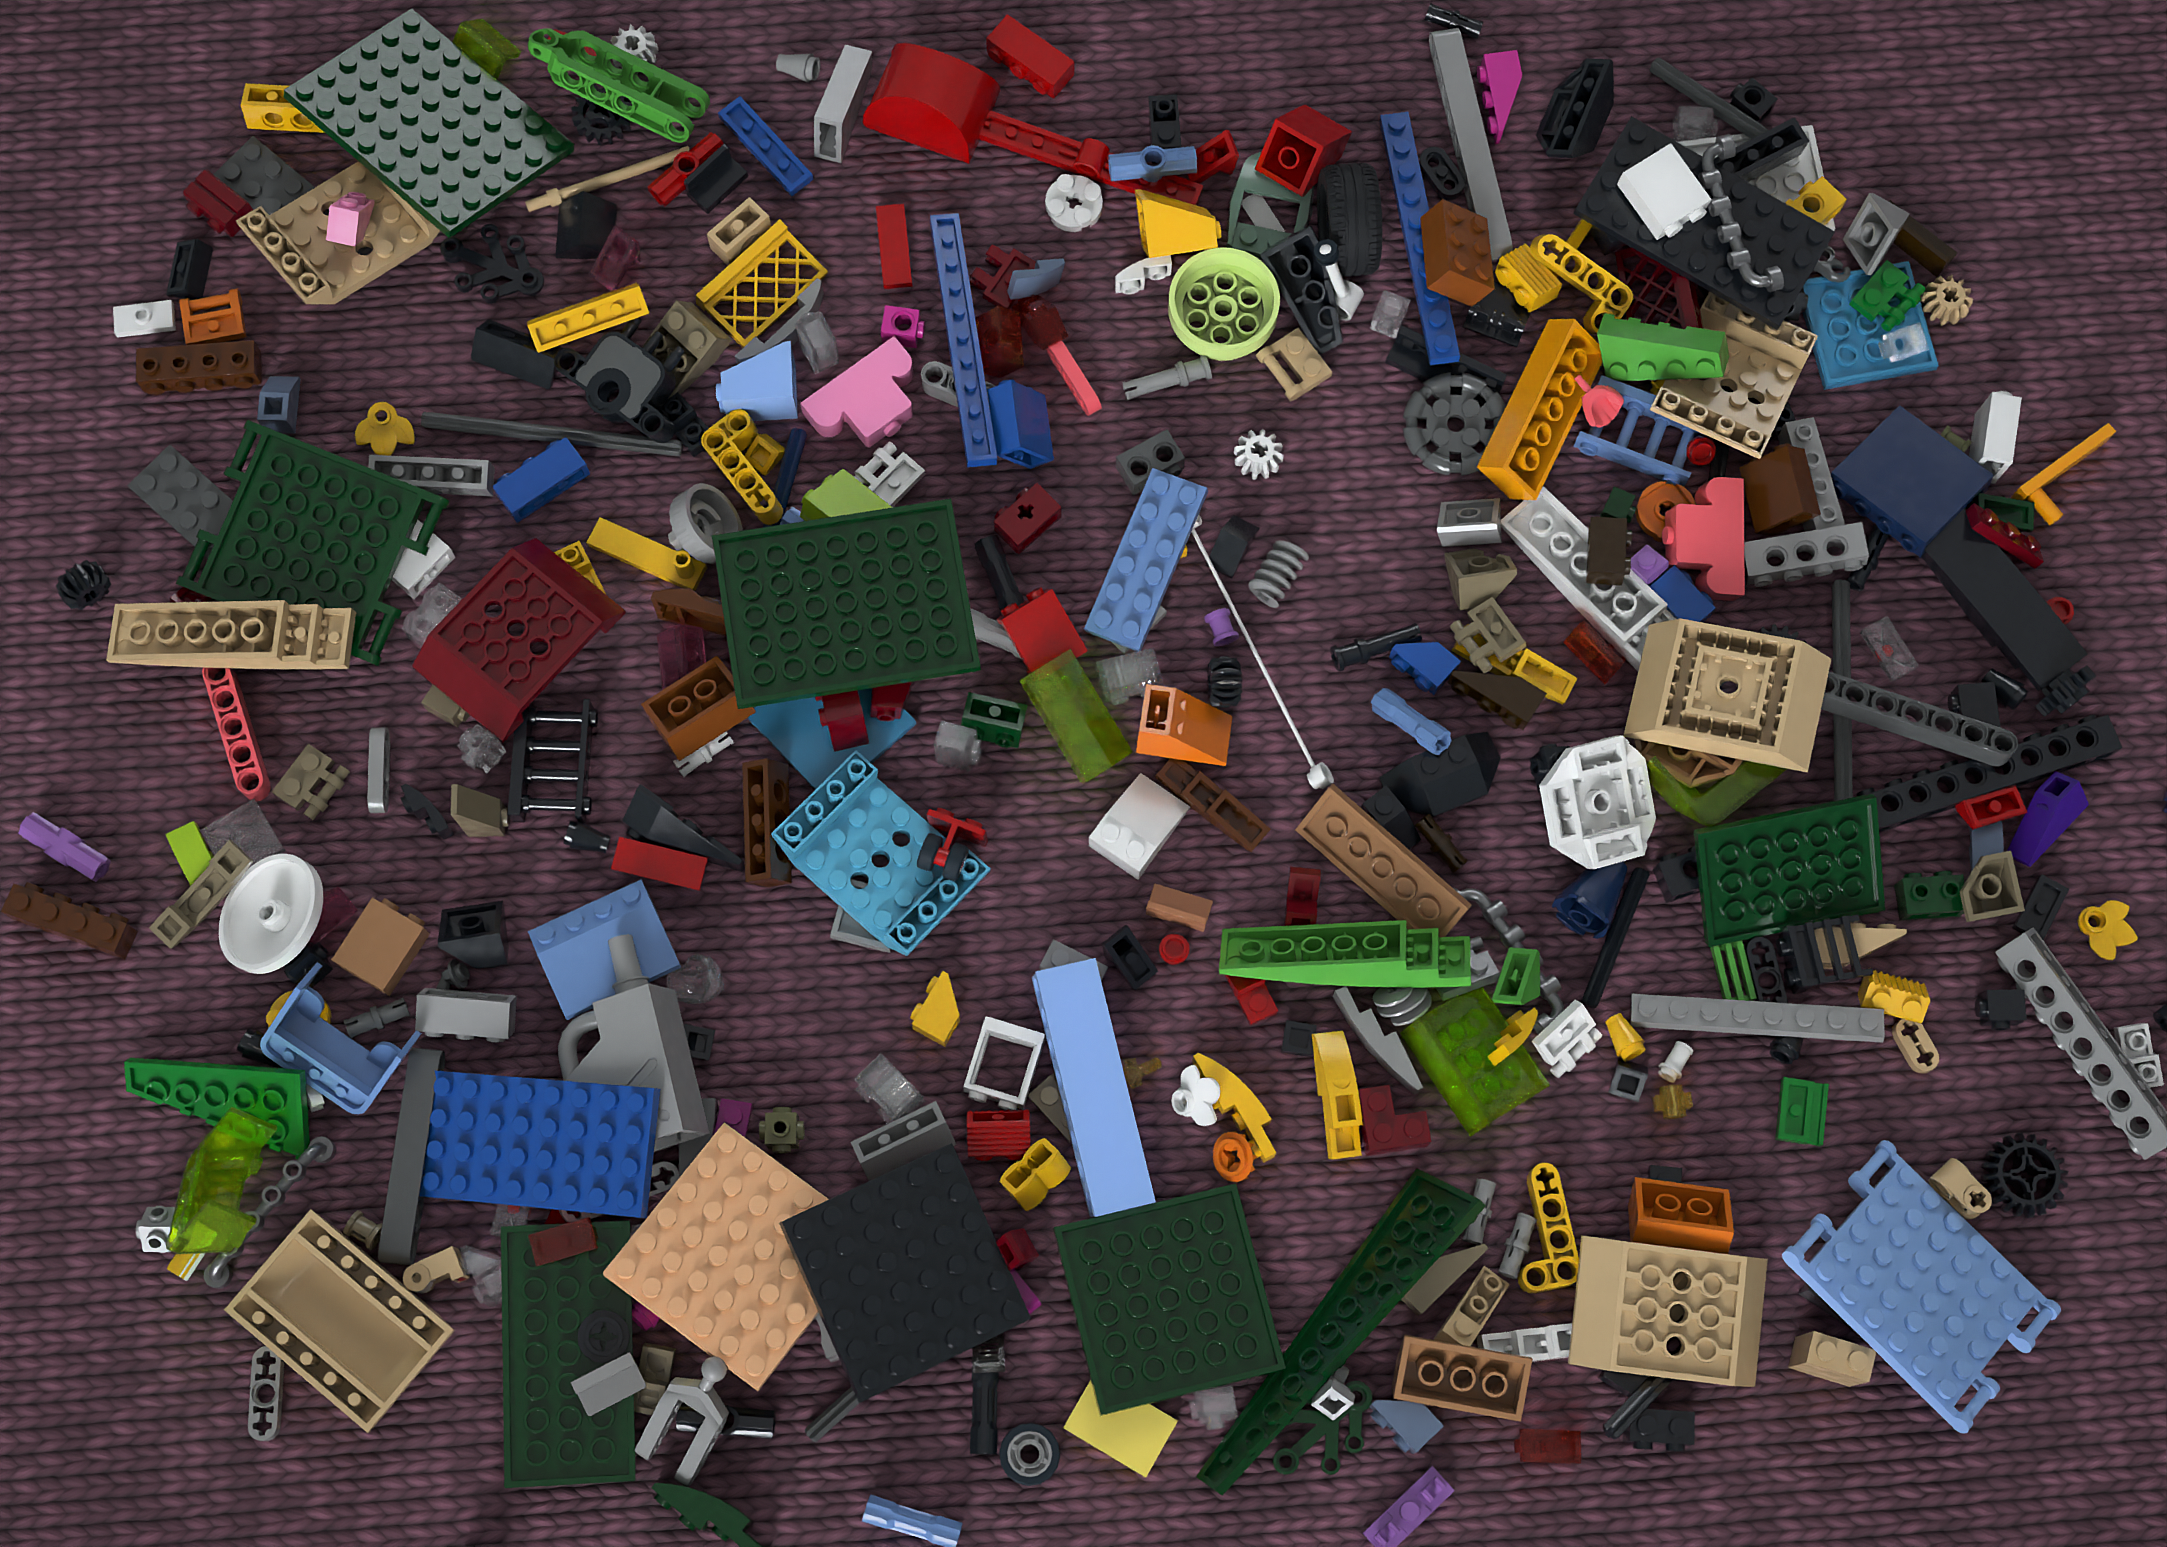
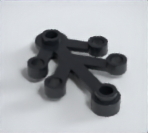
(495, 267)

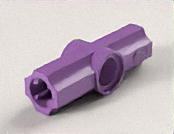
(64, 847)

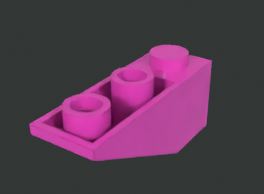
(1501, 79)

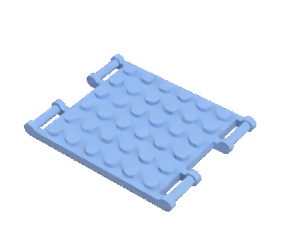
(1921, 1286)

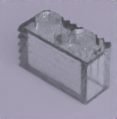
(817, 341)
(1127, 675)
(957, 746)
(888, 1090)

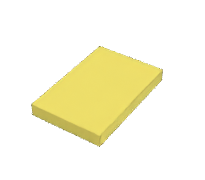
(1127, 1435)

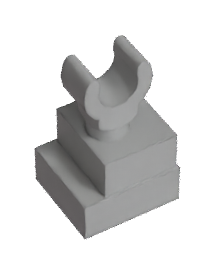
(1334, 1396)

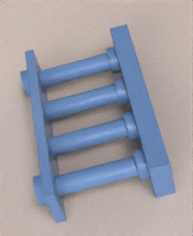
(1639, 403)

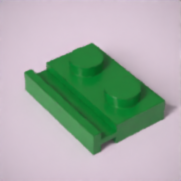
(1801, 1111)

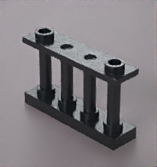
(524, 774)

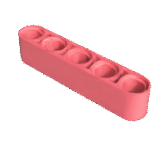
(243, 741)

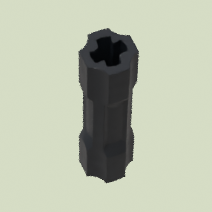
(998, 571)
(984, 1413)

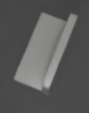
(609, 1384)

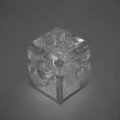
(485, 756)

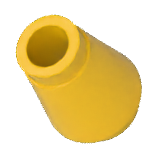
(1625, 1038)

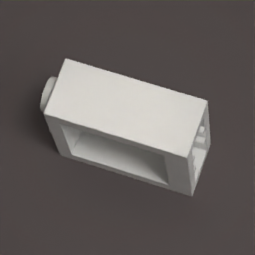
(1014, 1034)

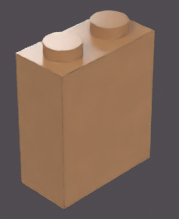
(381, 945)

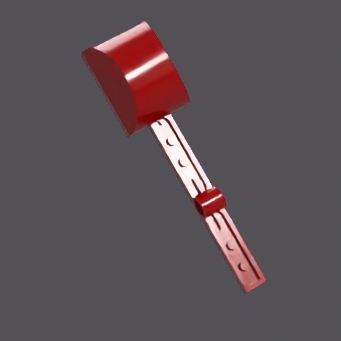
(949, 108)

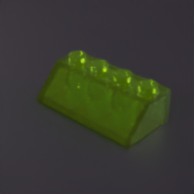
(1076, 716)

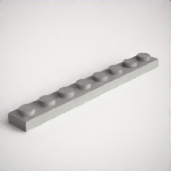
(1757, 1018)

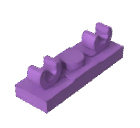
(1409, 1510)

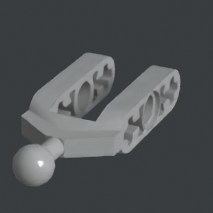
(702, 1398)

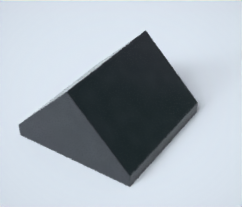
(584, 226)

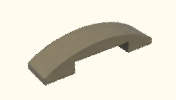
(203, 895)

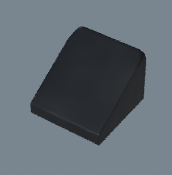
(1628, 1079)

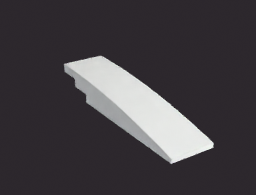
(1559, 549)

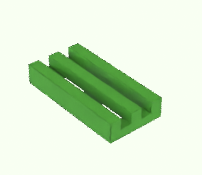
(1744, 969)

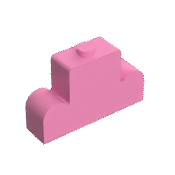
(865, 396)

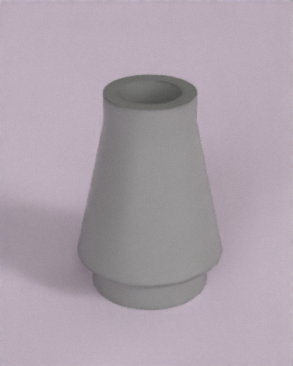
(799, 65)

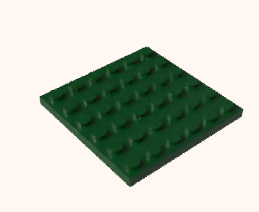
(1168, 1299)

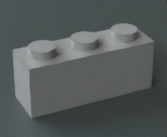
(465, 1014)
(903, 1141)

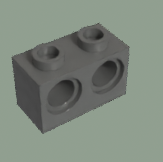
(1145, 457)

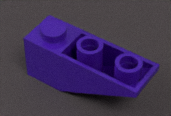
(2047, 817)

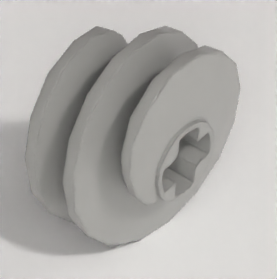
(1402, 1004)

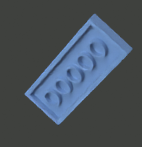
(1146, 560)

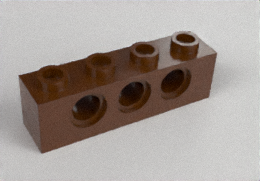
(764, 810)

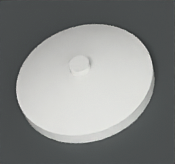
(271, 913)

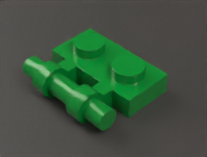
(1880, 290)

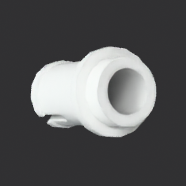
(1676, 1060)

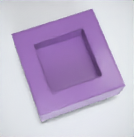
(1648, 564)

